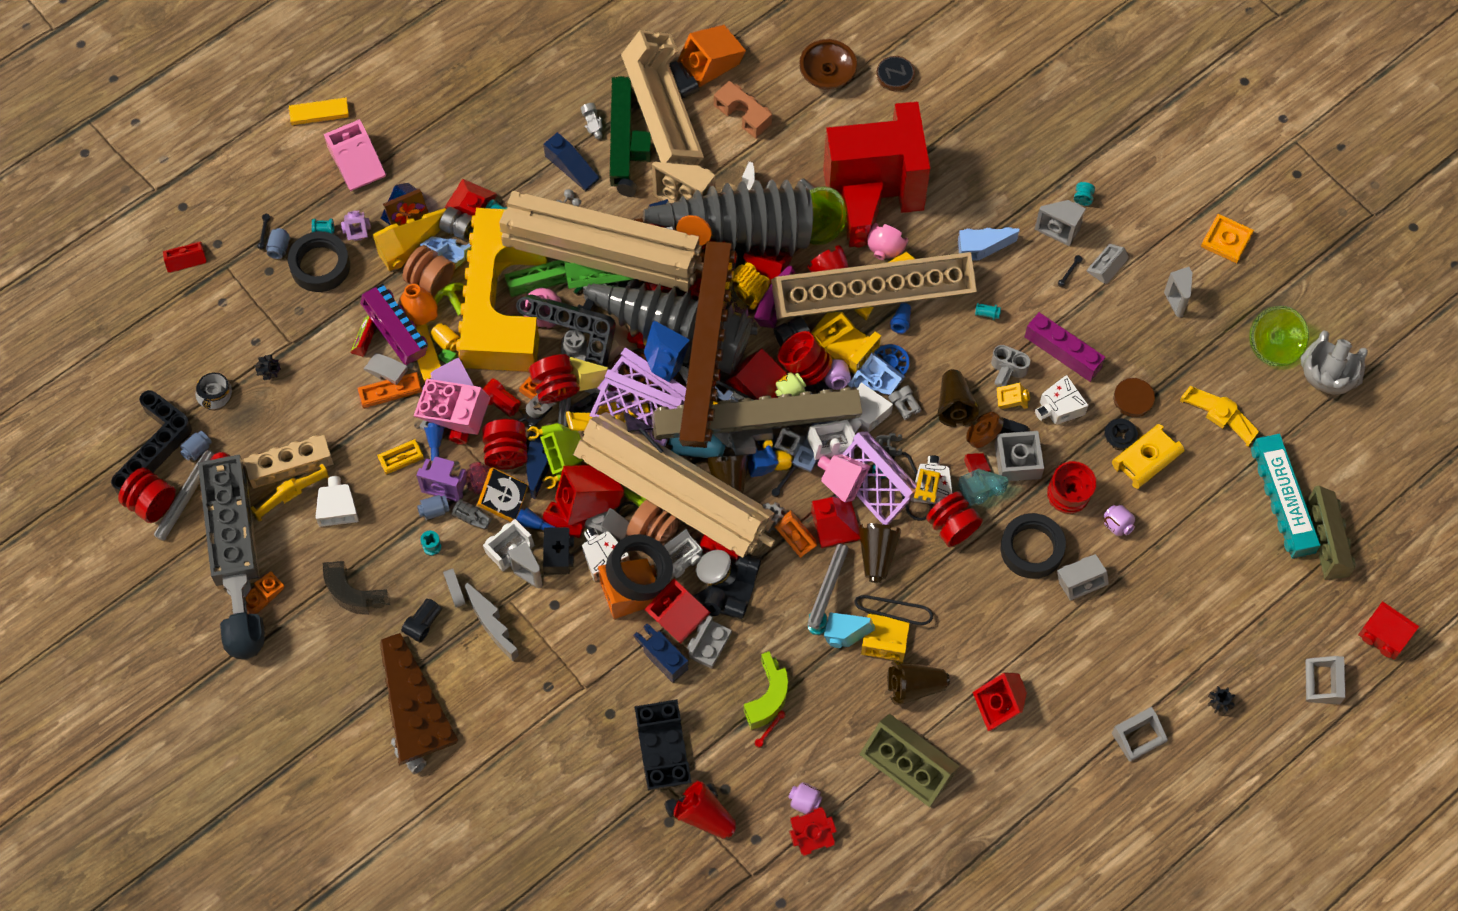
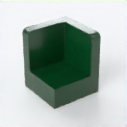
(640, 146)

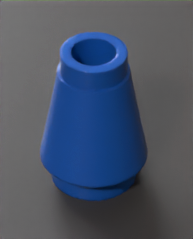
(901, 319)

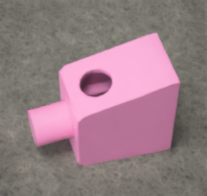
(843, 475)

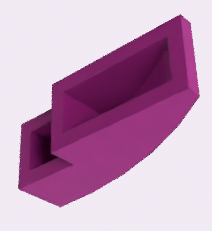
(766, 310)

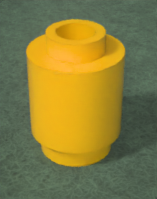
(444, 337)

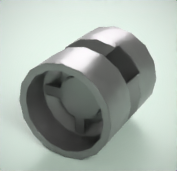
(456, 223)

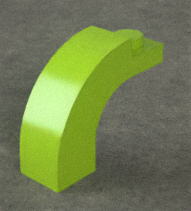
(767, 707)

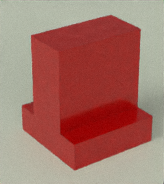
(883, 153)

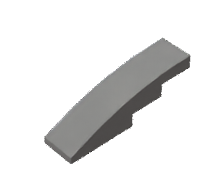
(488, 616)

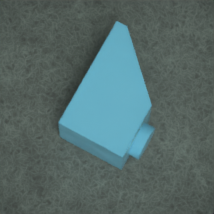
(846, 629)

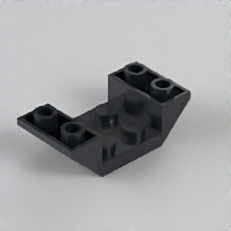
(662, 745)

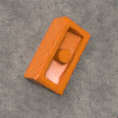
(796, 534)

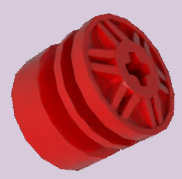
(806, 357)
(554, 378)
(504, 444)
(1071, 476)
(146, 495)
(954, 519)

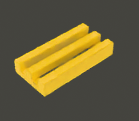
(399, 458)
(925, 493)

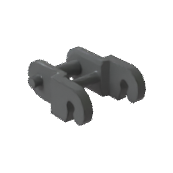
(887, 439)

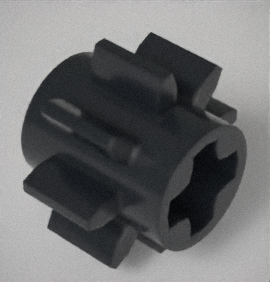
(267, 367)
(1225, 695)

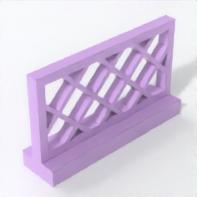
(642, 368)
(639, 390)
(890, 469)

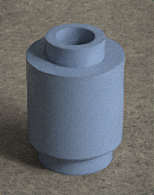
(277, 243)
(195, 446)
(433, 507)

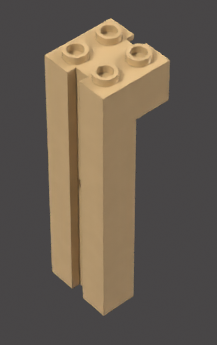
(659, 98)

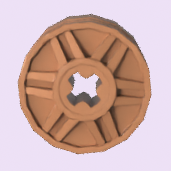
(428, 270)
(652, 523)

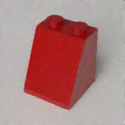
(862, 211)
(757, 376)
(586, 493)

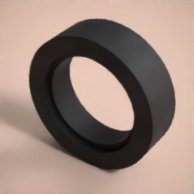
(318, 240)
(1041, 523)
(622, 583)

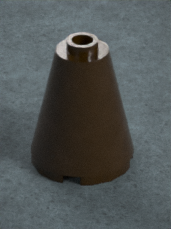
(956, 400)
(730, 470)
(878, 549)
(915, 681)

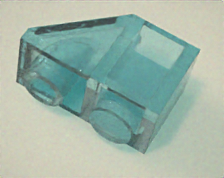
(982, 484)

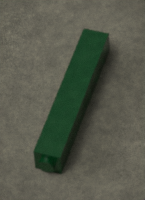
(620, 129)

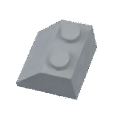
(1060, 220)

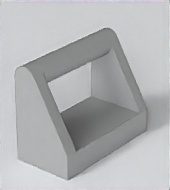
(1179, 290)
(525, 565)
(1337, 693)
(1132, 724)

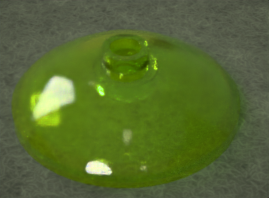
(830, 204)
(1290, 339)

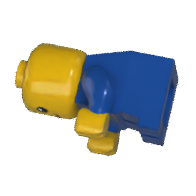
(768, 460)

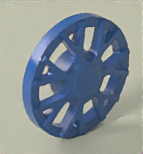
(891, 359)

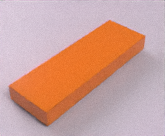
(387, 391)

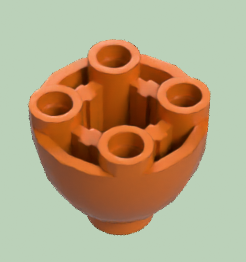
(418, 304)

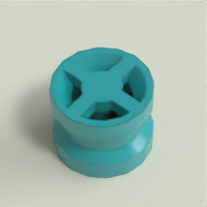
(1084, 193)

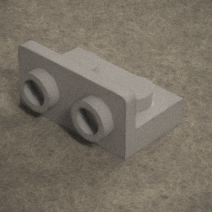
(709, 642)

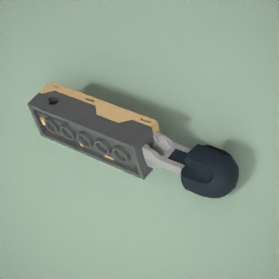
(232, 549)

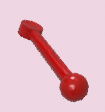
(759, 742)

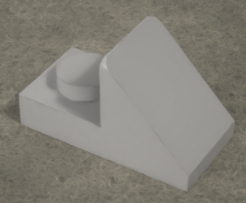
(609, 522)

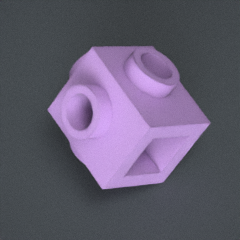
(355, 232)

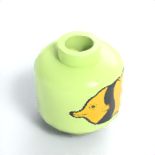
(790, 384)

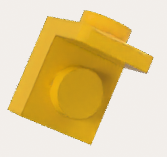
(1012, 396)

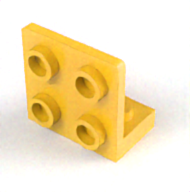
(854, 348)
(887, 639)

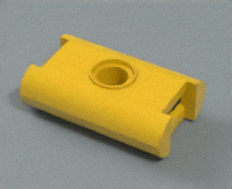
(1153, 443)

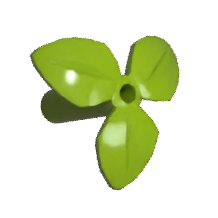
(449, 290)

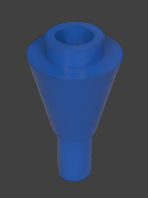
(434, 436)
(530, 520)

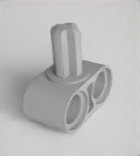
(1007, 367)

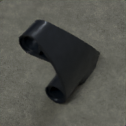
(734, 598)

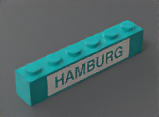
(1285, 496)

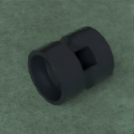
(785, 331)

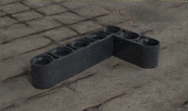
(574, 322)
(155, 443)

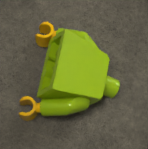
(559, 447)

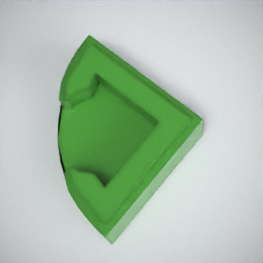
(447, 356)

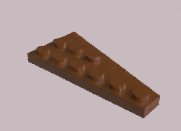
(414, 710)

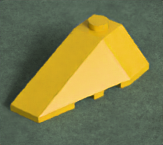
(398, 243)

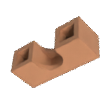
(732, 98)

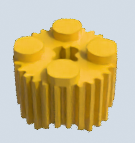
(750, 285)

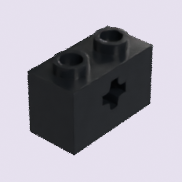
(555, 539)

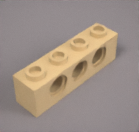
(283, 470)

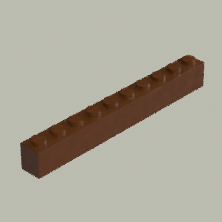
(706, 345)

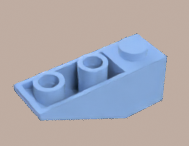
(986, 241)

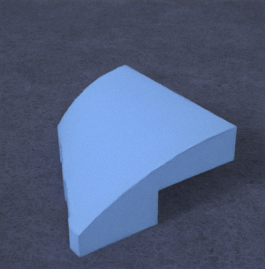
(449, 249)
(877, 375)

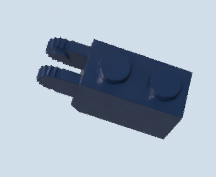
(662, 653)

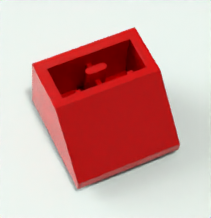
(677, 611)

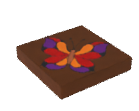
(406, 207)

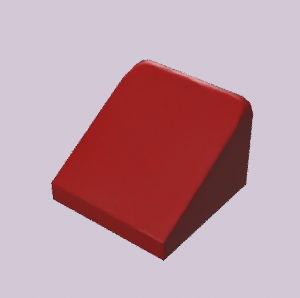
(976, 461)

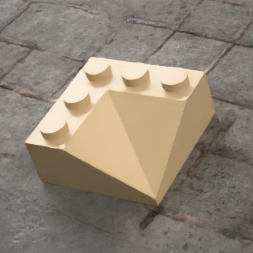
(678, 180)

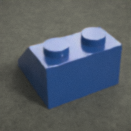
(665, 351)

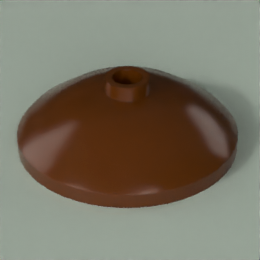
(828, 56)

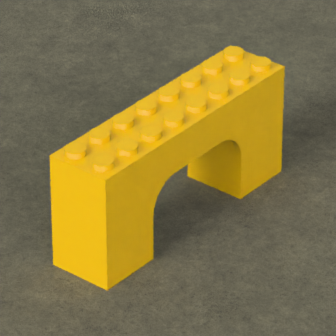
(487, 336)

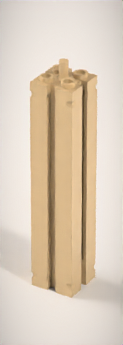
(601, 241)
(675, 485)

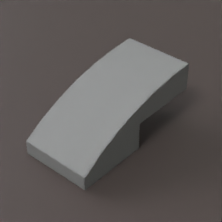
(386, 368)

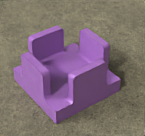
(436, 479)

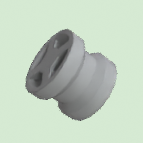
(576, 338)

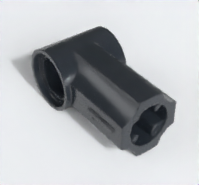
(686, 84)
(419, 625)

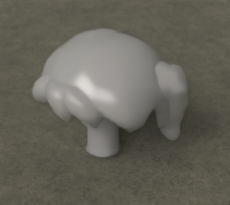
(1332, 366)

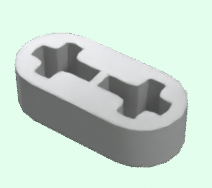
(539, 412)
(454, 588)

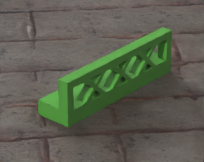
(582, 276)
(527, 281)

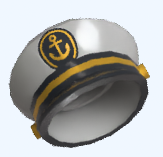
(213, 390)
(716, 569)

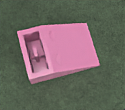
(354, 155)
(453, 405)

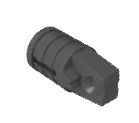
(471, 514)

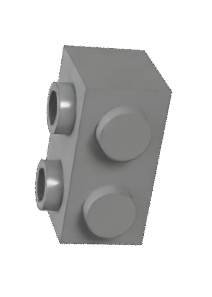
(1082, 577)

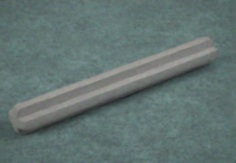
(181, 500)
(827, 586)

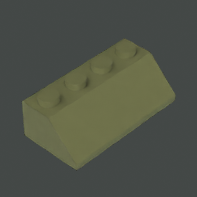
(1330, 530)
(909, 760)

